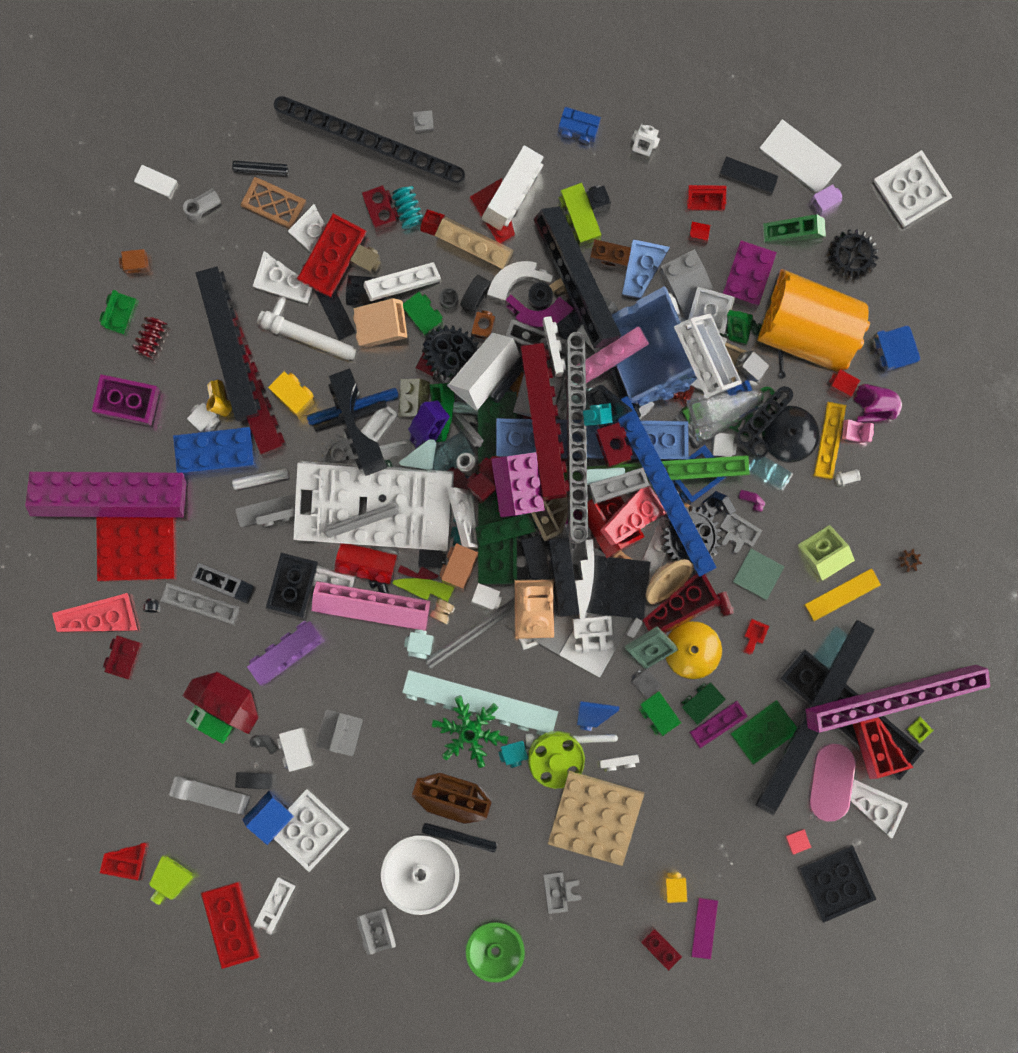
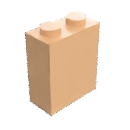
(380, 323)

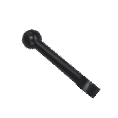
(782, 374)

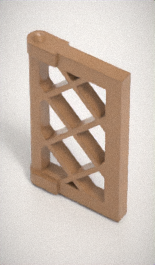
(272, 188)

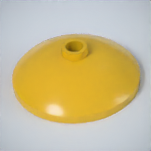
(698, 664)

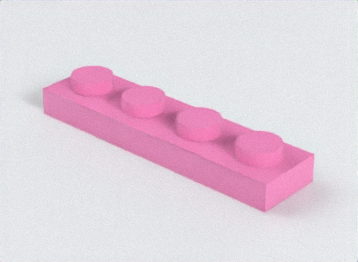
(614, 353)

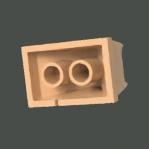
(534, 608)

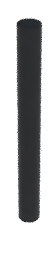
(357, 413)

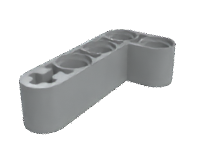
(209, 795)

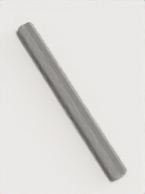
(470, 634)

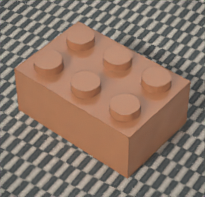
(459, 568)

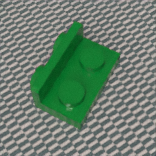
(118, 312)

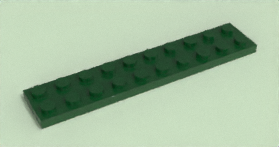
(497, 560)

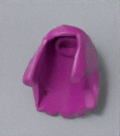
(877, 403)

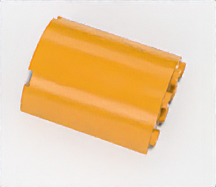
(814, 322)

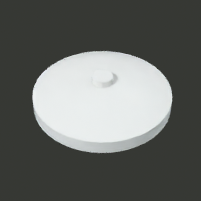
(420, 875)

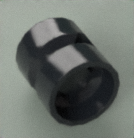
(540, 296)

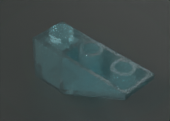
(449, 451)

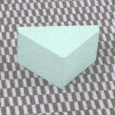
(421, 457)

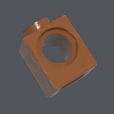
(134, 261)
(480, 333)

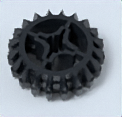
(859, 256)

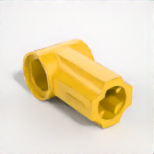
(217, 399)

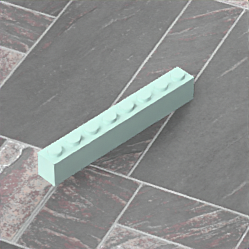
(509, 710)

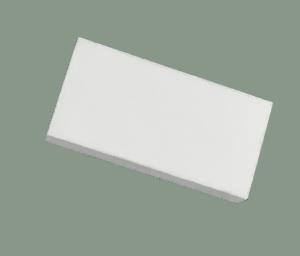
(155, 181)
(379, 423)

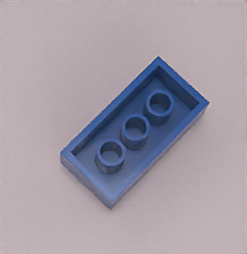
(214, 451)

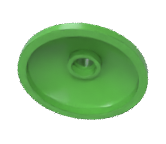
(491, 966)

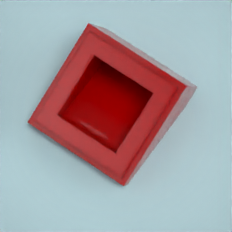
(431, 222)
(699, 232)

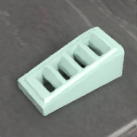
(596, 475)

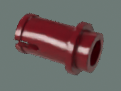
(725, 605)

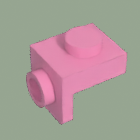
(857, 431)

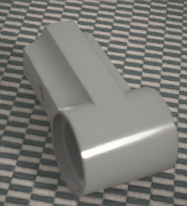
(203, 204)

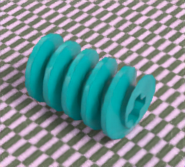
(406, 207)

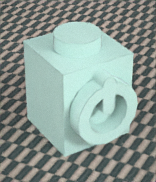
(419, 644)

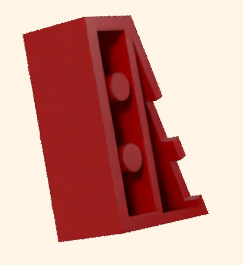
(879, 750)

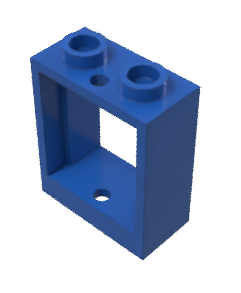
(684, 493)

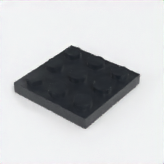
(619, 587)
(837, 883)

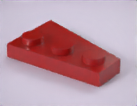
(481, 201)

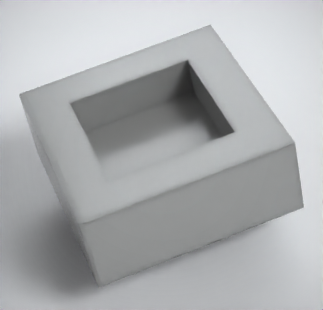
(423, 121)

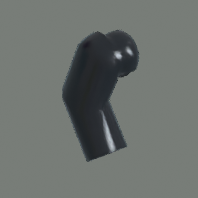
(382, 587)

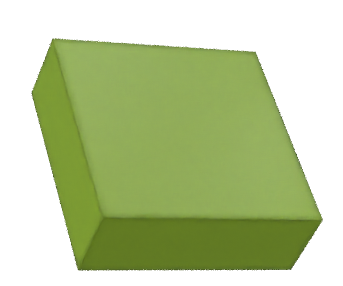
(919, 730)

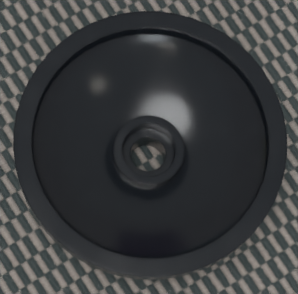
(791, 447)

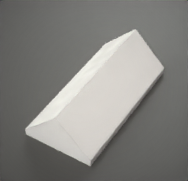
(485, 370)

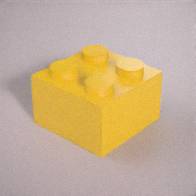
(291, 394)

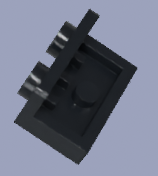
(356, 293)

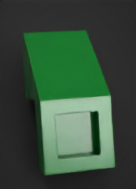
(209, 724)

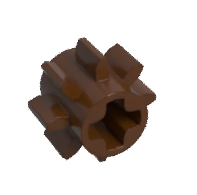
(905, 564)

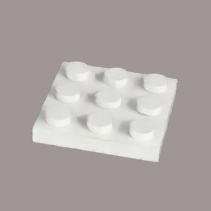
(912, 188)
(310, 831)

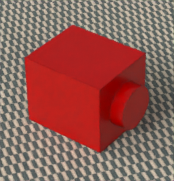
(843, 384)

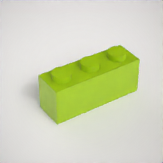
(579, 214)

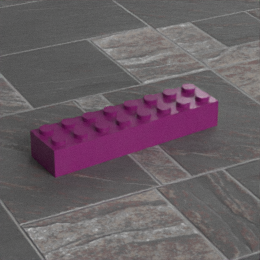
(106, 494)

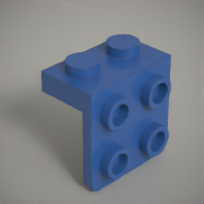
(896, 348)

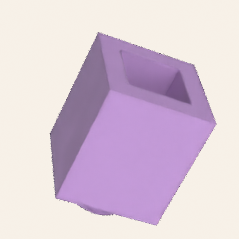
(826, 199)

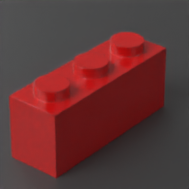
(365, 563)

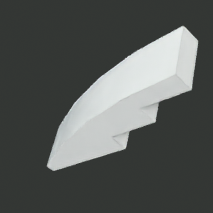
(586, 576)

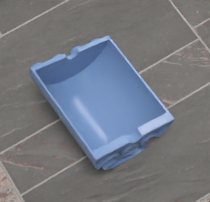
(662, 365)

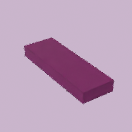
(718, 724)
(704, 928)

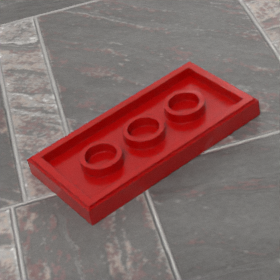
(331, 255)
(230, 925)

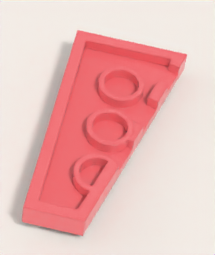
(633, 515)
(102, 615)

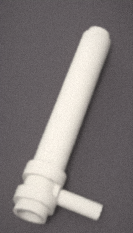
(279, 325)

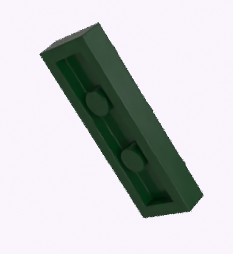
(505, 529)

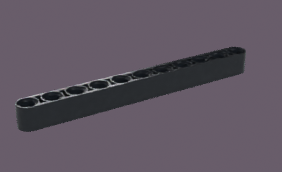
(364, 134)
(803, 736)

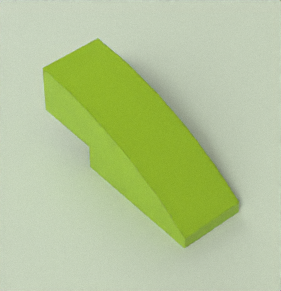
(424, 588)

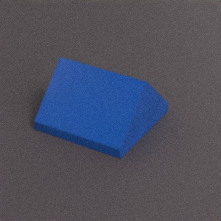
(267, 818)

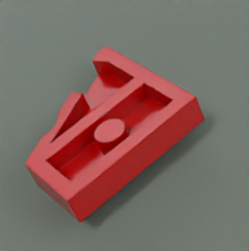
(125, 862)

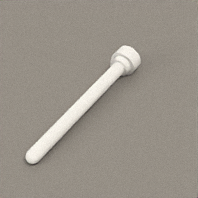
(529, 738)

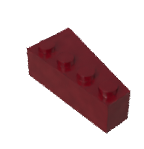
(685, 604)

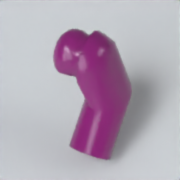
(758, 502)

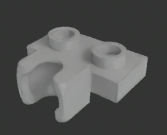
(739, 532)
(559, 892)

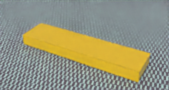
(829, 440)
(842, 594)

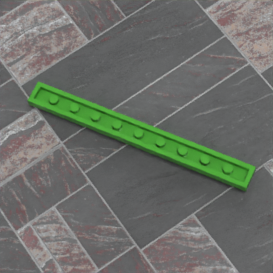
(690, 468)

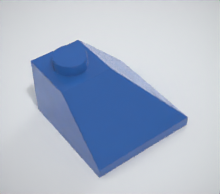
(593, 714)

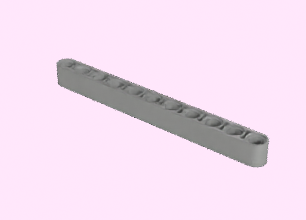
(578, 428)

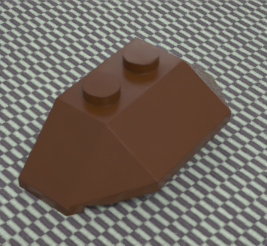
(452, 798)

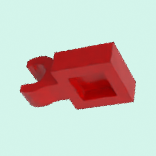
(755, 633)

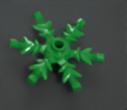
(469, 737)

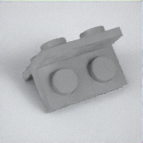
(339, 733)

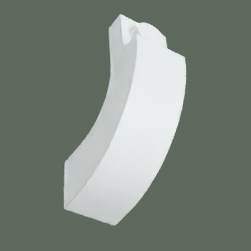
(513, 274)

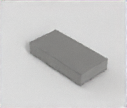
(633, 629)

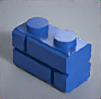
(579, 125)

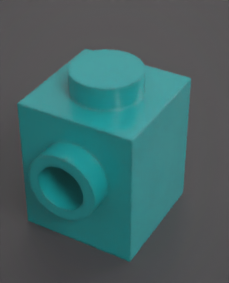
(513, 754)

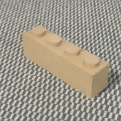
(474, 242)

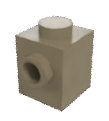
(366, 259)

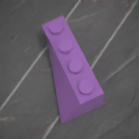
(285, 653)

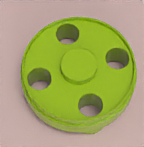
(555, 758)

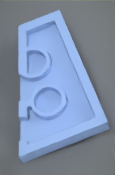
(642, 266)

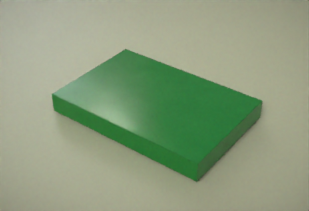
(764, 732)

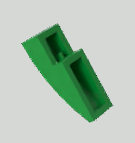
(445, 396)

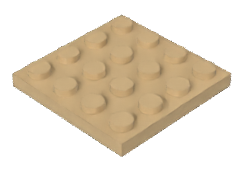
(596, 818)

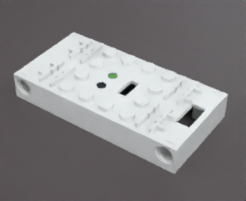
(336, 495)

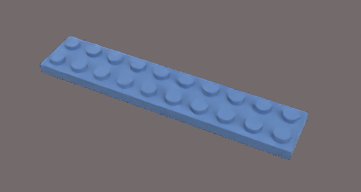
(667, 437)

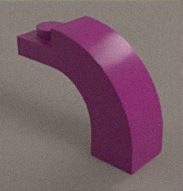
(557, 311)

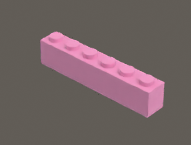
(370, 606)

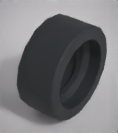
(475, 293)
(253, 780)

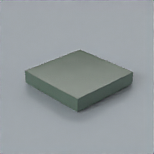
(758, 574)
(651, 647)

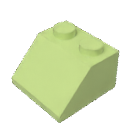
(826, 552)

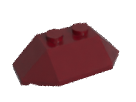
(224, 700)

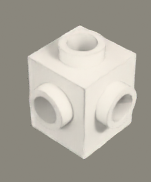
(645, 140)

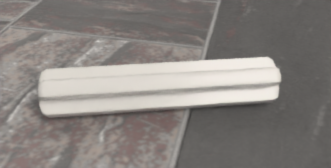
(259, 479)

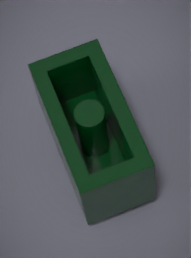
(702, 703)

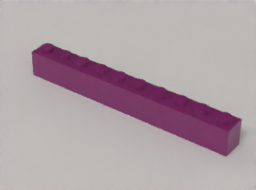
(897, 698)

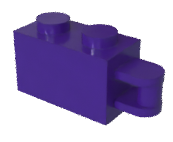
(428, 423)

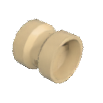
(442, 611)

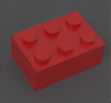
(599, 515)

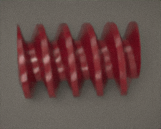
(149, 337)

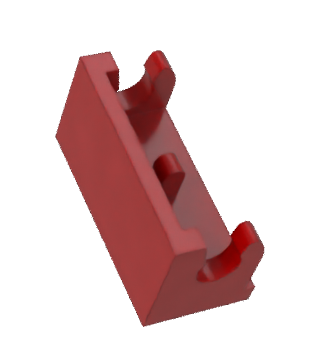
(706, 197)

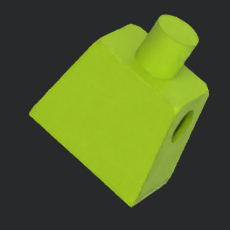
(169, 879)

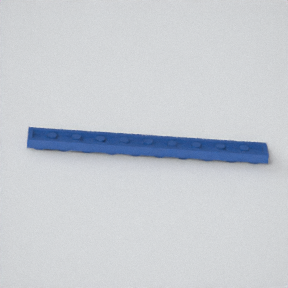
(666, 491)

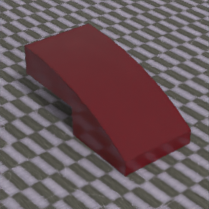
(422, 574)

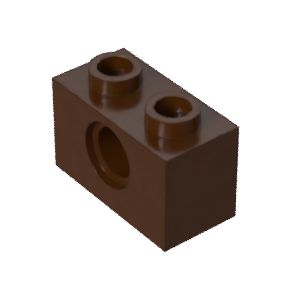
(610, 254)

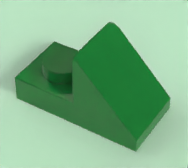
(739, 326)

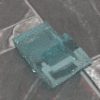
(771, 472)
(831, 646)

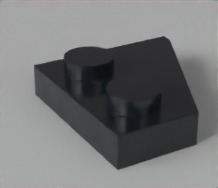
(602, 395)

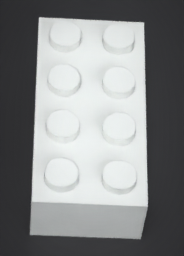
(513, 188)

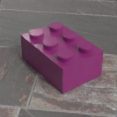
(749, 274)
(125, 400)
(518, 484)

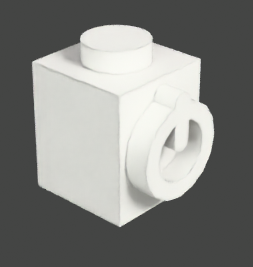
(203, 419)

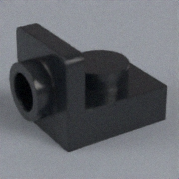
(718, 503)

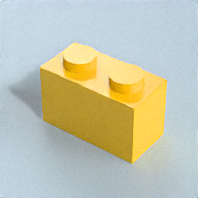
(674, 887)

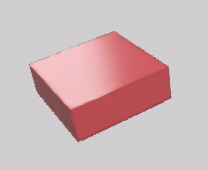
(798, 841)

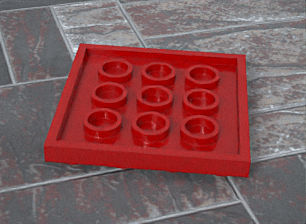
(135, 548)

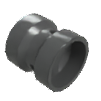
(446, 296)

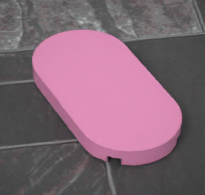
(832, 782)

